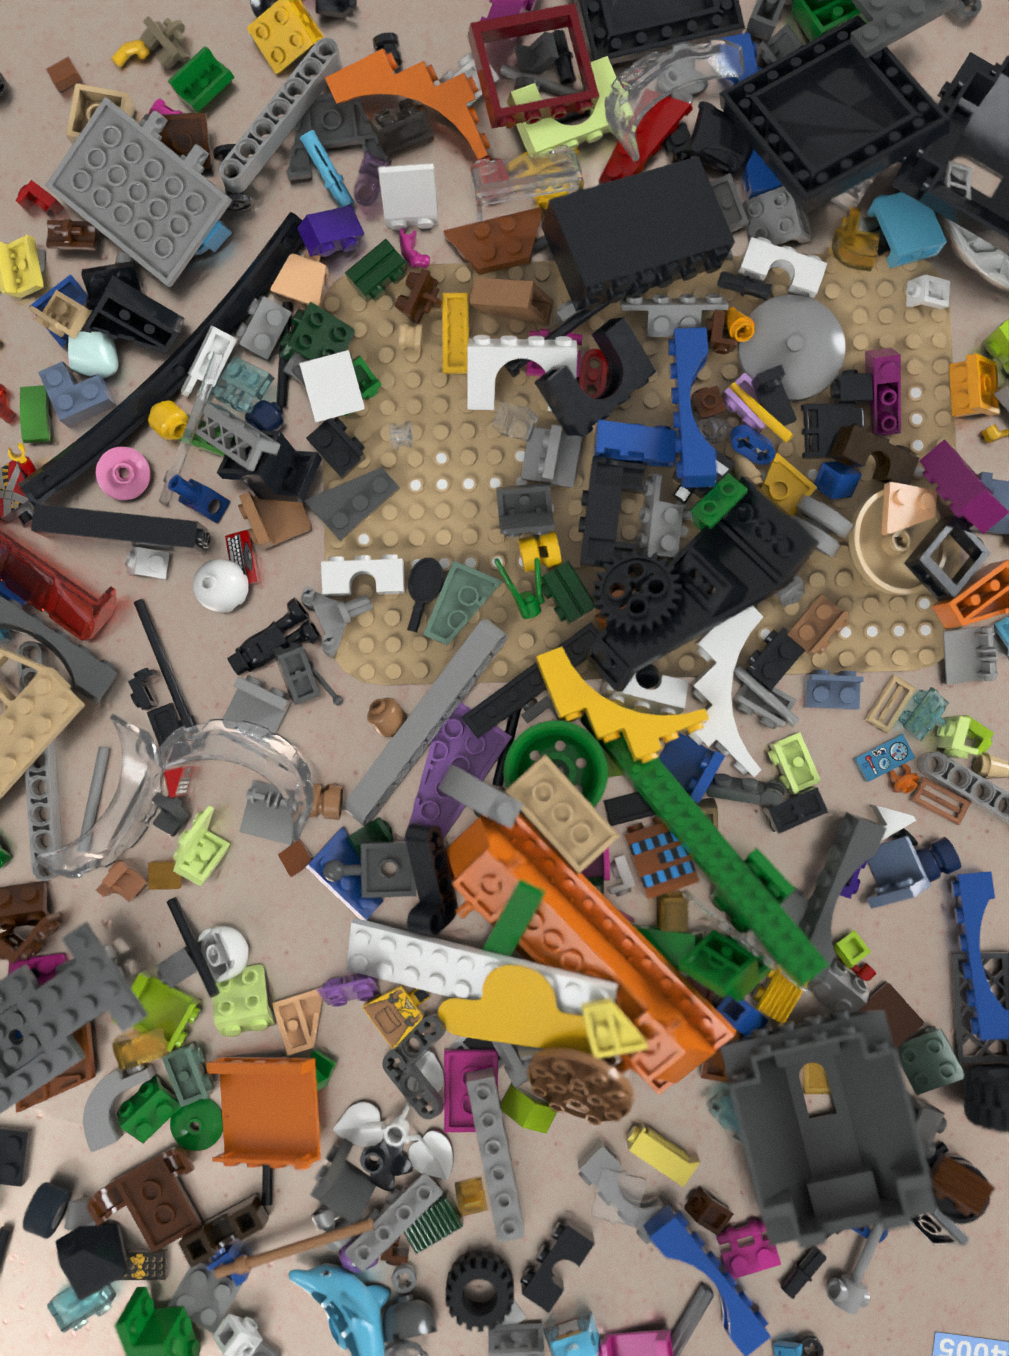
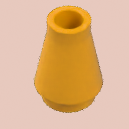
(739, 325)

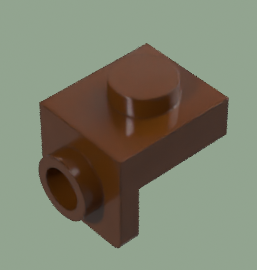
(715, 330)
(707, 402)

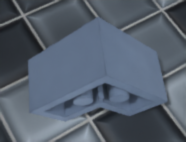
(75, 400)

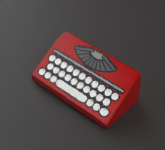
(242, 551)
(178, 780)

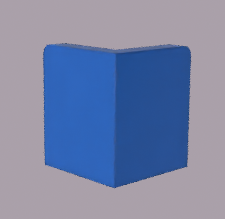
(837, 480)

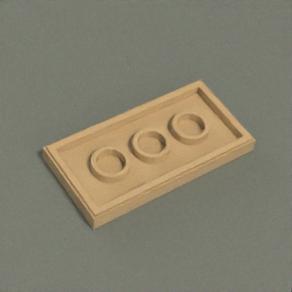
(562, 814)

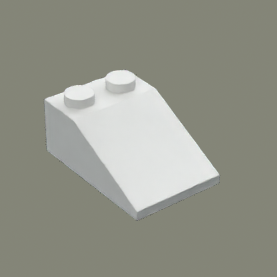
(409, 196)

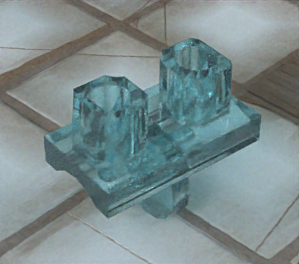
(926, 714)

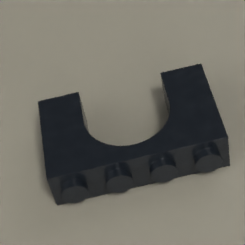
(627, 371)

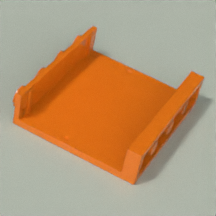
(268, 1111)

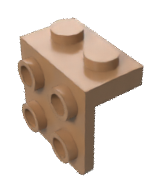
(273, 520)

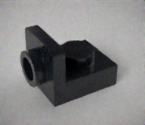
(677, 143)

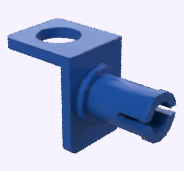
(198, 497)

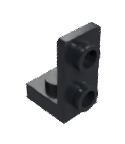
(773, 395)

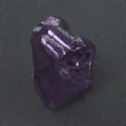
(369, 176)

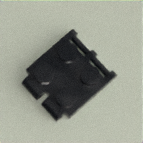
(825, 425)

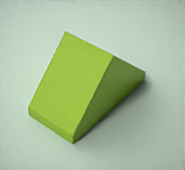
(527, 1109)

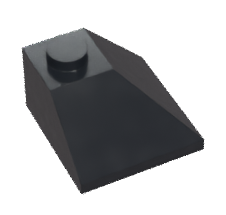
(92, 1258)

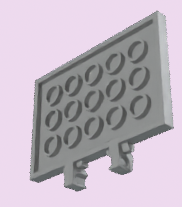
(140, 190)

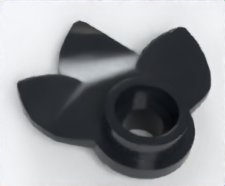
(390, 1164)

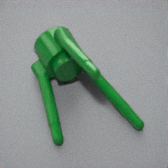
(526, 601)

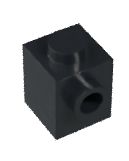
(852, 388)

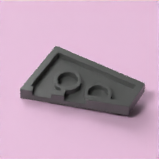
(353, 501)

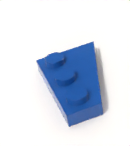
(349, 887)

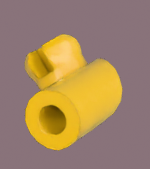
(128, 49)

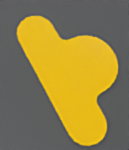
(516, 1010)

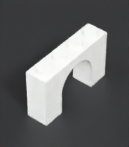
(489, 355)

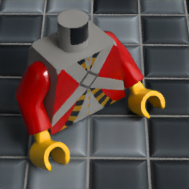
(12, 500)

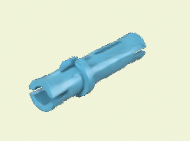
(332, 179)

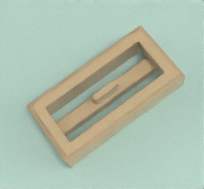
(882, 696)

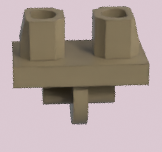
(157, 33)

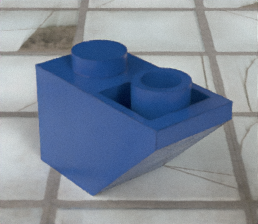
(740, 1014)

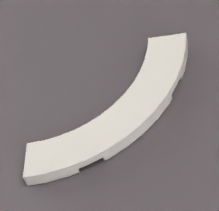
(980, 253)

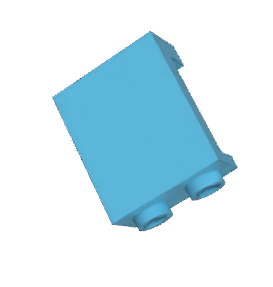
(908, 228)

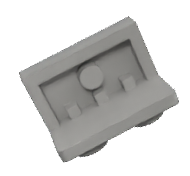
(551, 457)

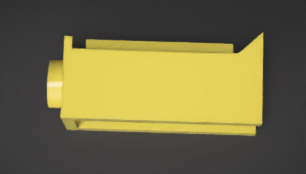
(662, 1154)

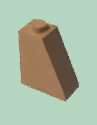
(512, 300)

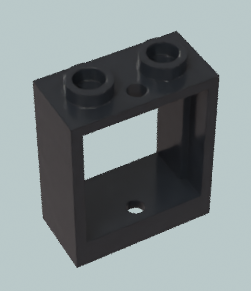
(931, 574)

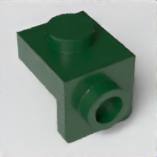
(372, 832)

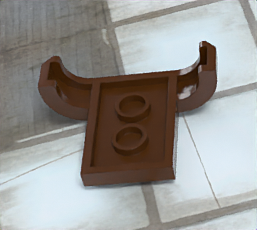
(152, 1198)

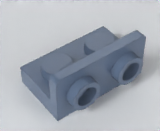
(832, 690)

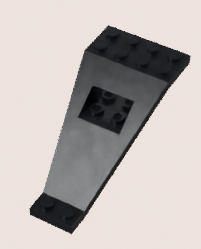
(745, 559)

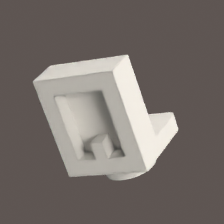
(928, 291)
(621, 870)

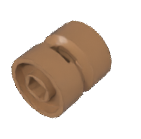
(327, 801)

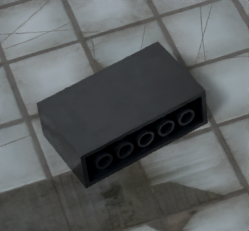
(637, 233)

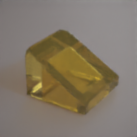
(471, 1197)

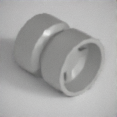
(324, 1221)

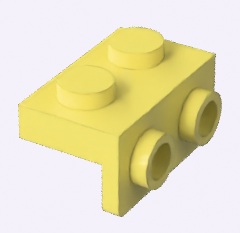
(20, 267)

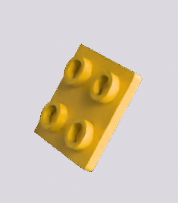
(284, 33)

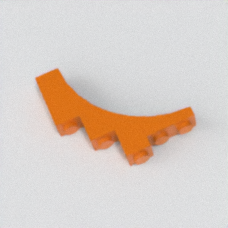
(377, 76)

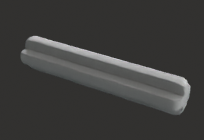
(691, 1319)

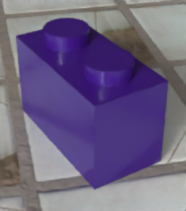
(331, 231)

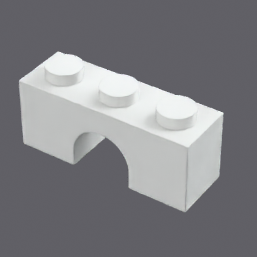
(804, 271)
(340, 574)
(665, 699)

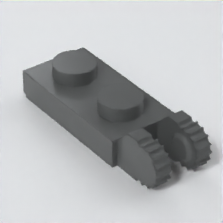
(746, 790)

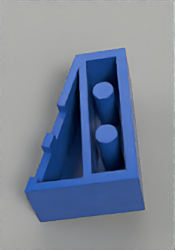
(635, 443)

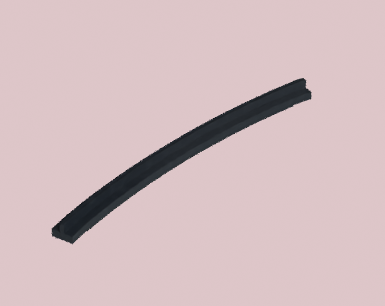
(170, 375)

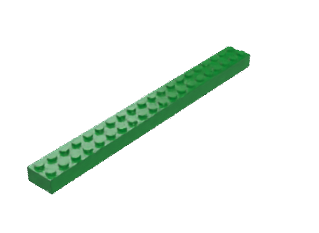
(719, 862)

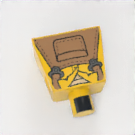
(396, 1012)

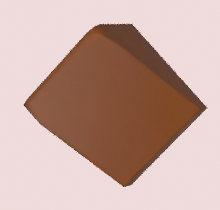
(63, 74)
(295, 858)

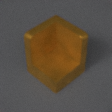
(162, 875)

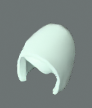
(92, 354)

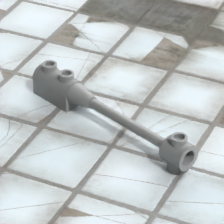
(848, 1291)

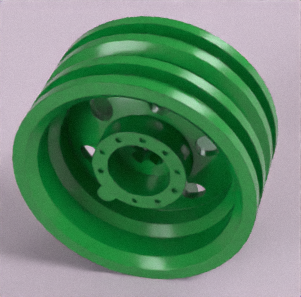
(578, 744)

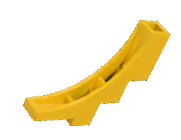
(641, 730)

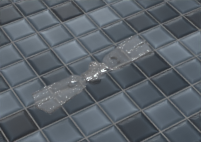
(748, 941)

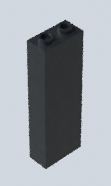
(120, 529)

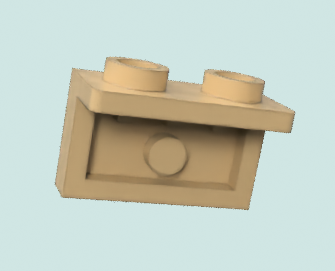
(62, 315)

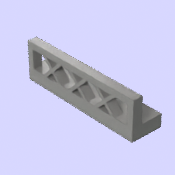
(244, 434)

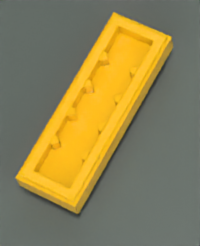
(455, 332)

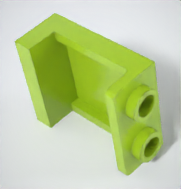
(166, 1008)

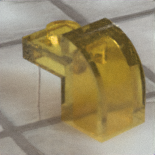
(854, 247)
(139, 1048)

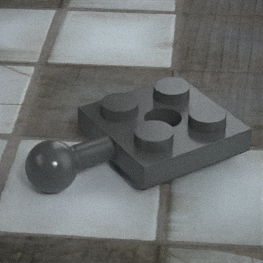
(373, 881)

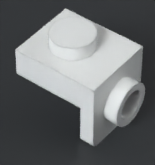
(147, 562)

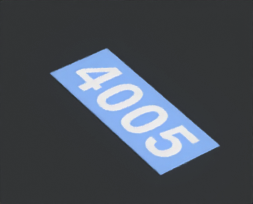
(960, 1345)

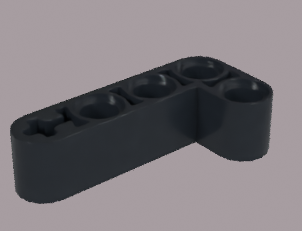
(432, 880)

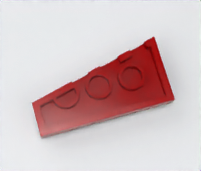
(650, 133)

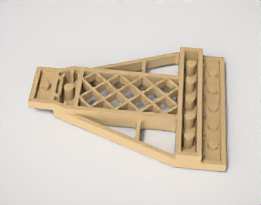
(32, 718)

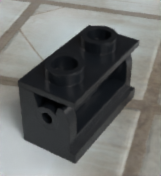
(795, 809)

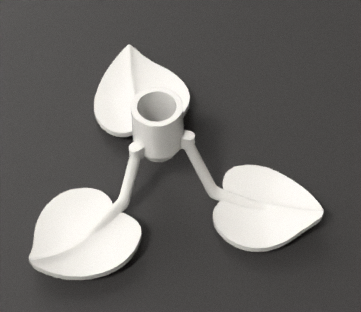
(428, 1154)

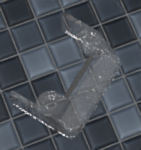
(524, 177)

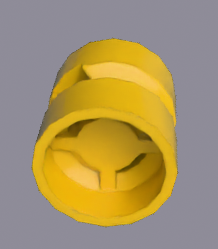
(529, 551)

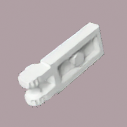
(214, 341)

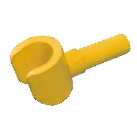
(992, 433)

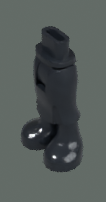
(257, 649)

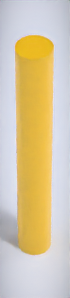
(764, 415)

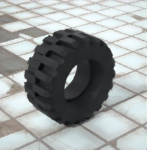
(987, 1097)

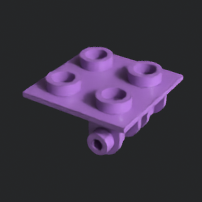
(338, 994)

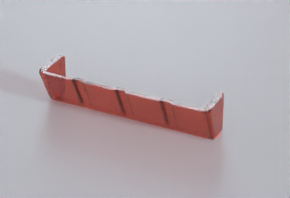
(52, 591)

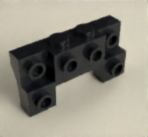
(602, 505)

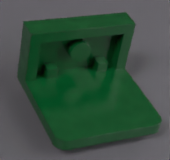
(315, 334)

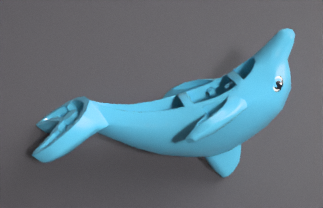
(349, 1306)

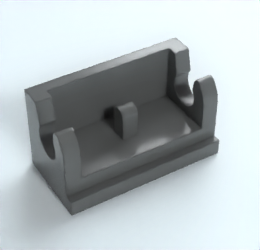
(296, 673)

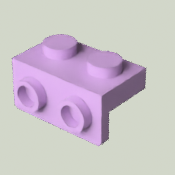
(735, 404)

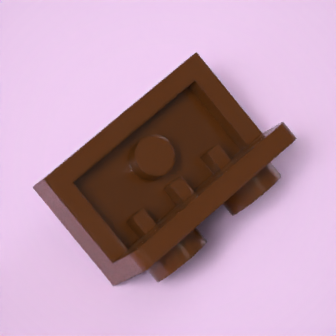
(23, 905)

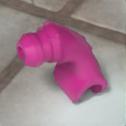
(412, 257)

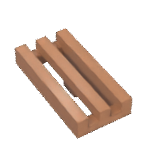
(920, 790)

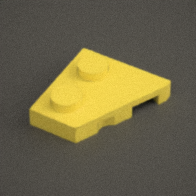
(610, 1029)

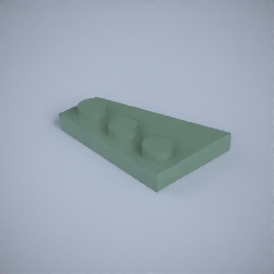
(458, 601)

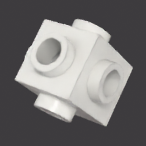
(237, 1336)

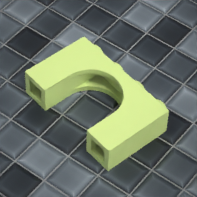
(549, 133)

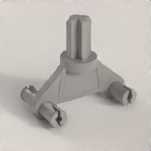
(333, 616)

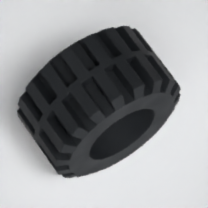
(479, 1313)

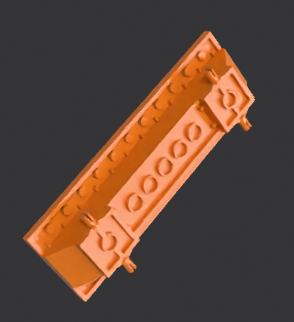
(590, 937)

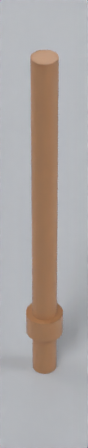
(244, 1263)

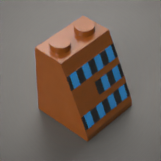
(659, 859)

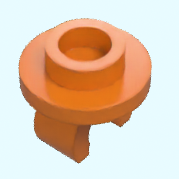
(904, 783)

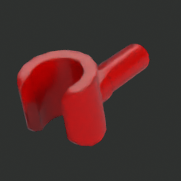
(865, 972)

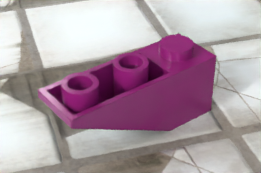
(886, 386)

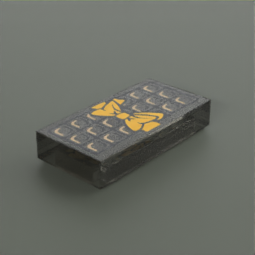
(145, 1265)

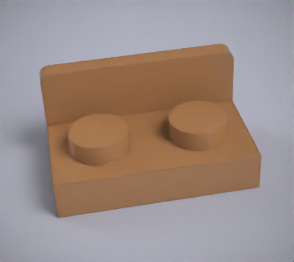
(818, 625)

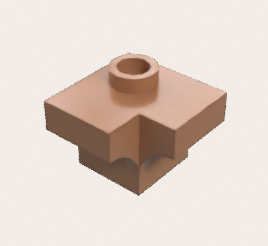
(124, 879)

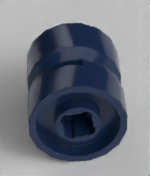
(938, 859)

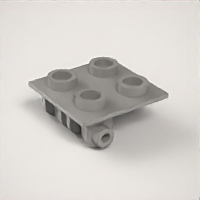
(970, 654)
(267, 814)

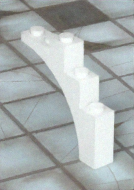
(715, 684)

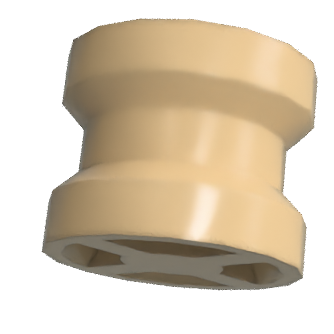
(410, 336)

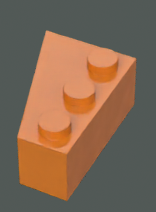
(980, 598)

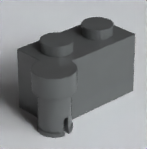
(765, 17)

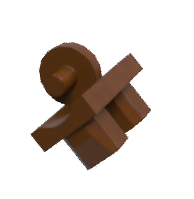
(71, 235)
(422, 297)

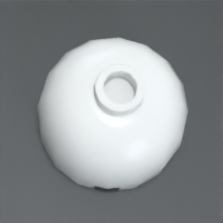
(220, 585)
(224, 952)

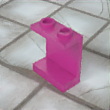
(637, 1344)

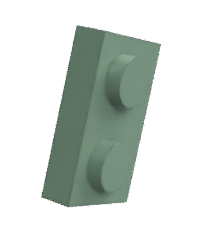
(188, 1075)

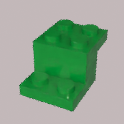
(769, 877)
(724, 966)
(155, 1331)

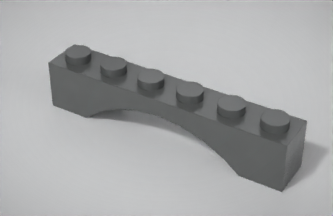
(87, 673)
(854, 844)

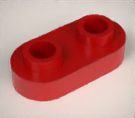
(593, 376)

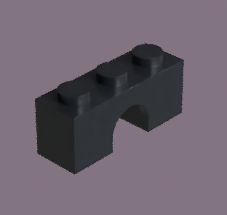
(567, 1243)

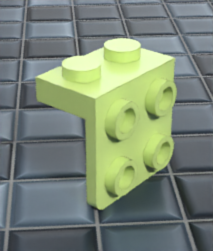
(199, 850)
(242, 1003)

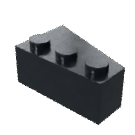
(134, 317)

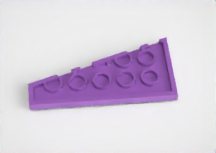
(458, 746)

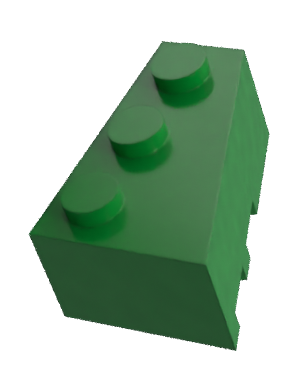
(821, 17)

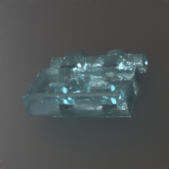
(242, 376)

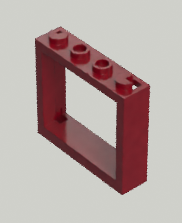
(526, 24)

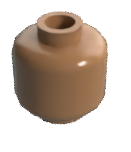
(386, 716)

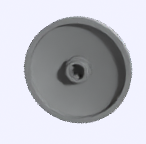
(801, 338)

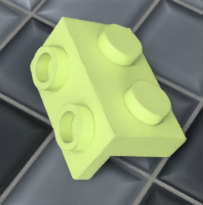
(953, 737)
(794, 763)

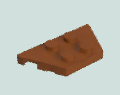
(497, 241)

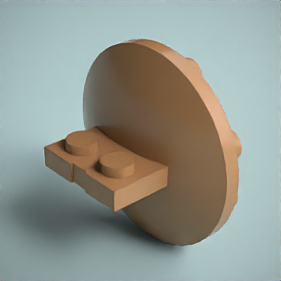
(581, 1085)

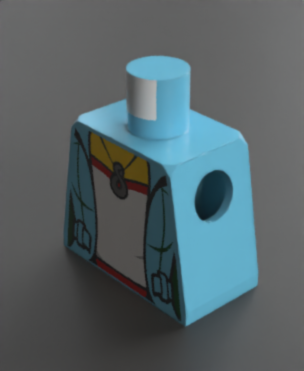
(573, 1337)

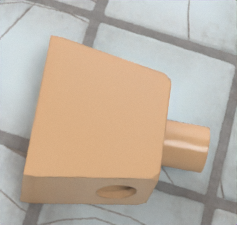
(301, 281)

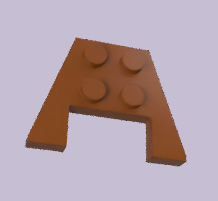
(72, 1077)

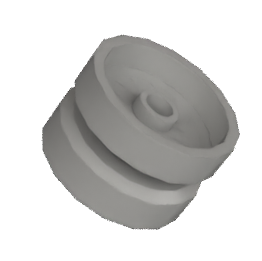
(821, 521)

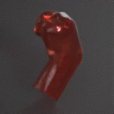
(5, 412)

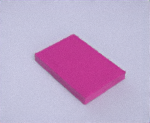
(457, 1105)

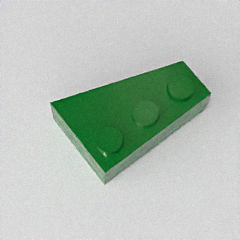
(671, 945)

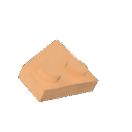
(906, 506)
(298, 1020)

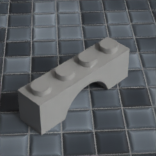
(601, 1157)

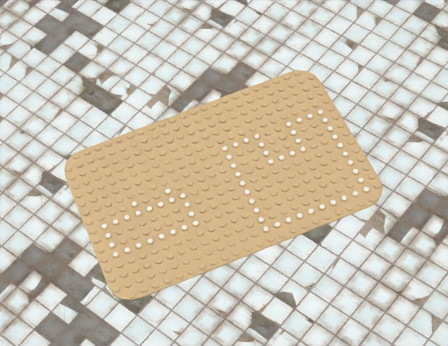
(459, 459)

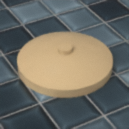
(882, 557)

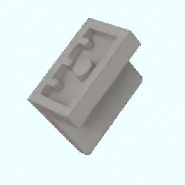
(777, 218)
(516, 1340)

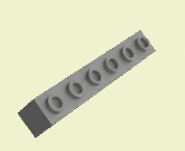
(495, 1154)

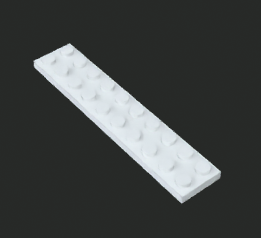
(453, 967)

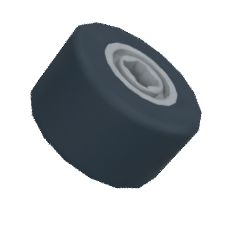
(46, 1210)

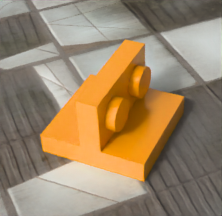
(974, 386)

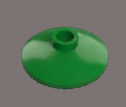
(208, 1116)

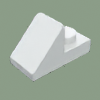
(892, 819)

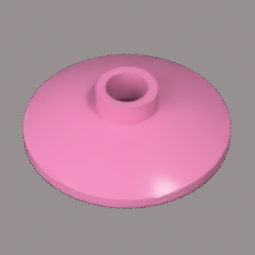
(110, 480)

